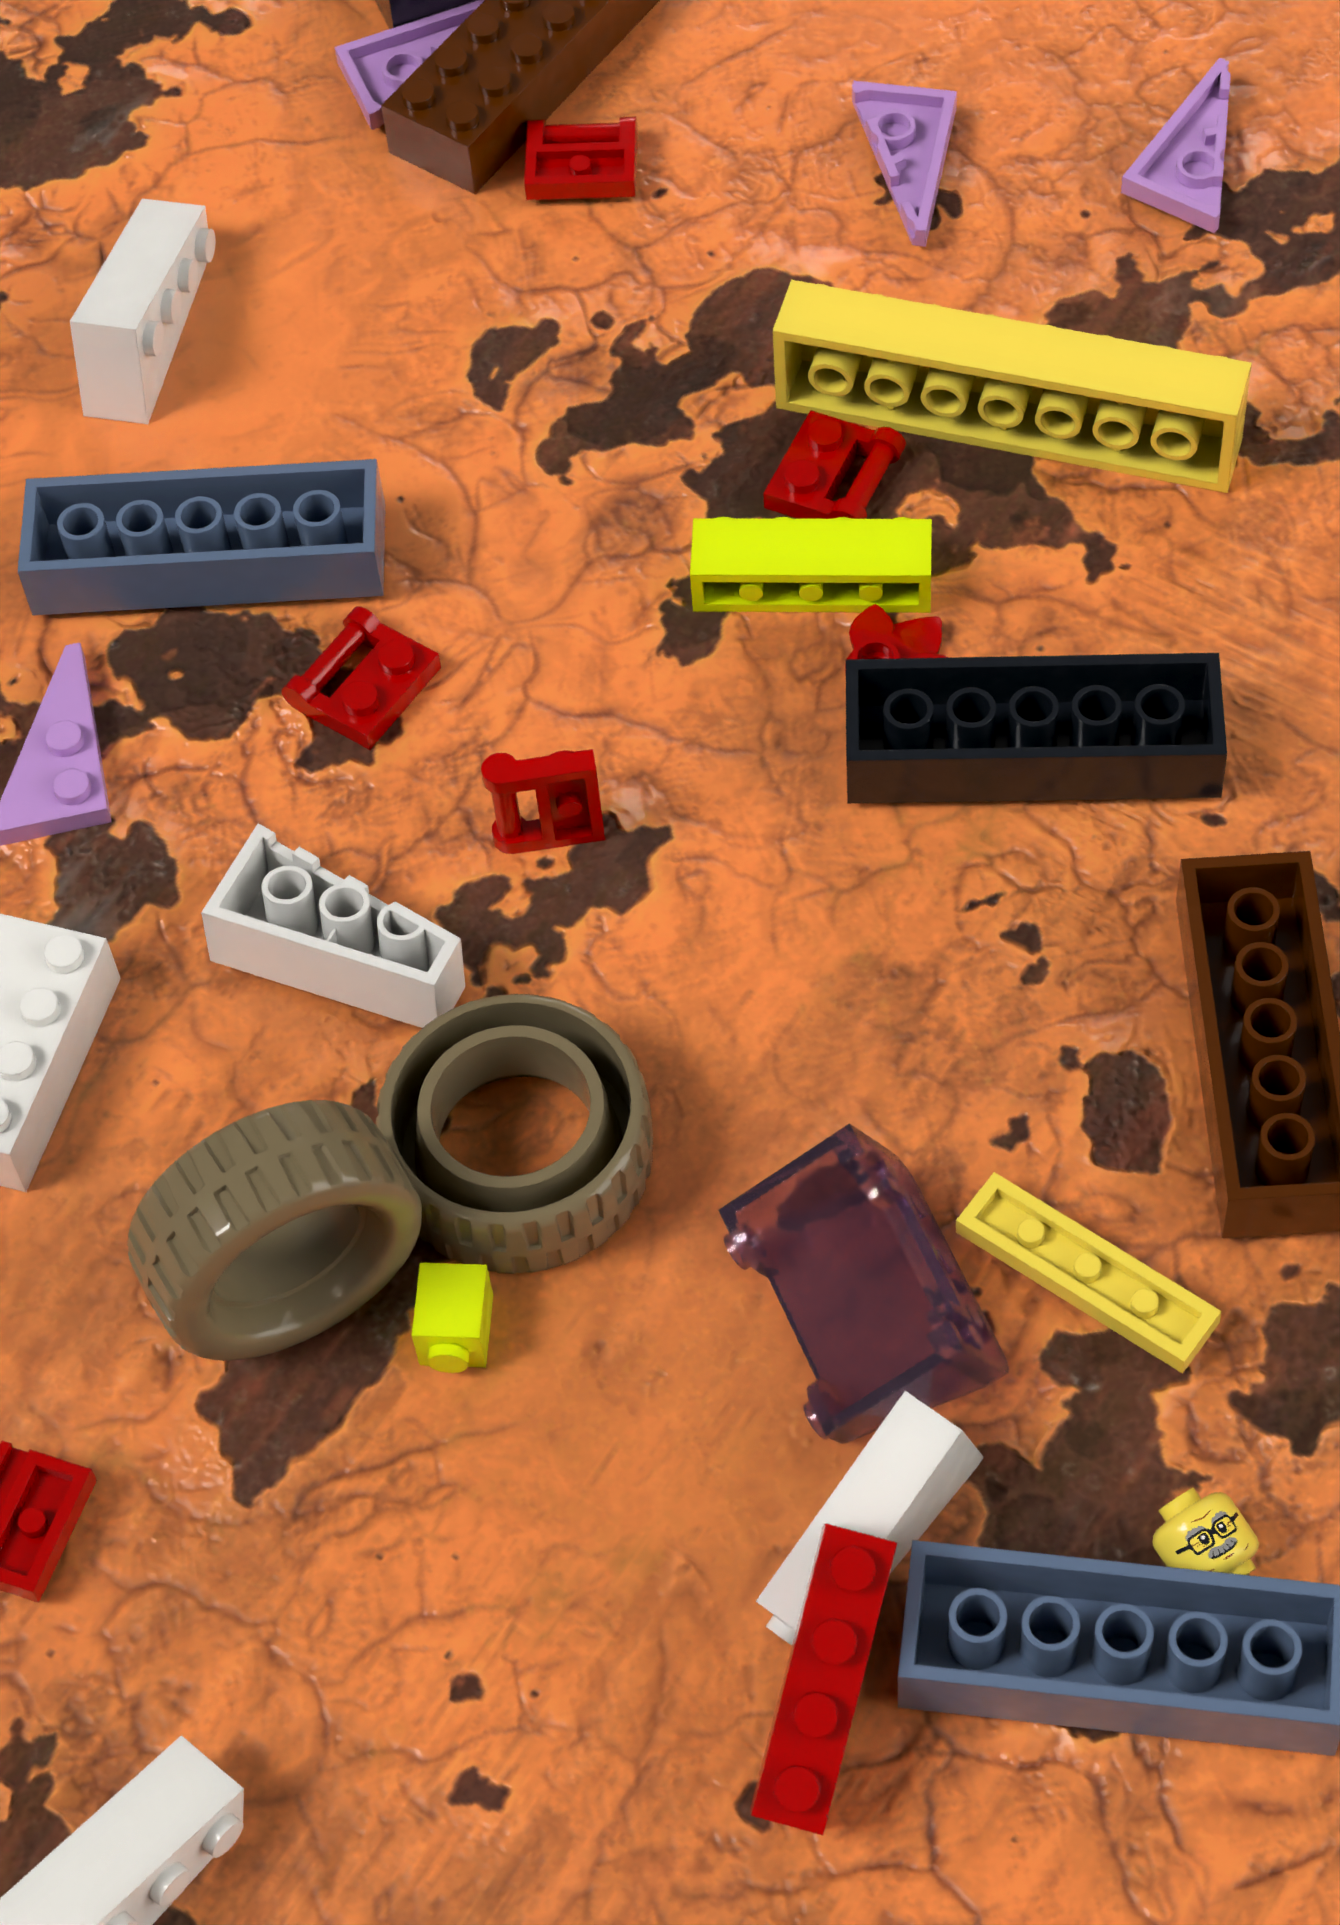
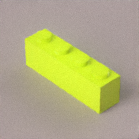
(811, 565)

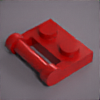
(581, 160)
(820, 461)
(375, 689)
(564, 794)

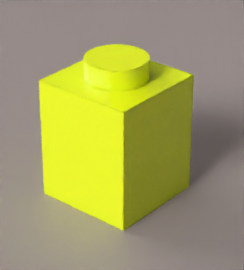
(452, 1316)

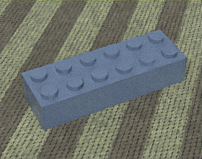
(203, 537)
(1122, 1647)

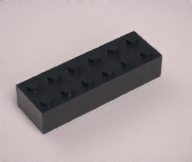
(1035, 728)

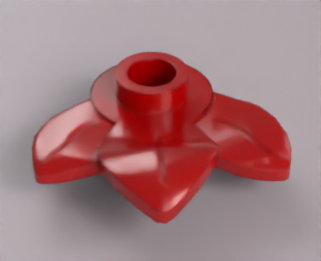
(877, 637)

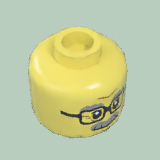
(1205, 1535)

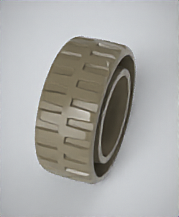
(536, 1216)
(273, 1229)

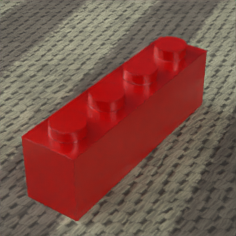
(823, 1679)

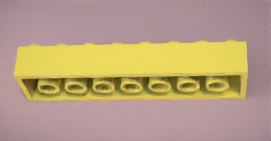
(1011, 385)

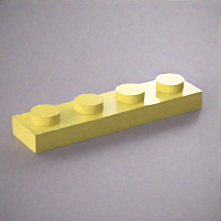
(1088, 1272)

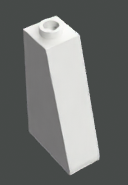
(888, 1493)

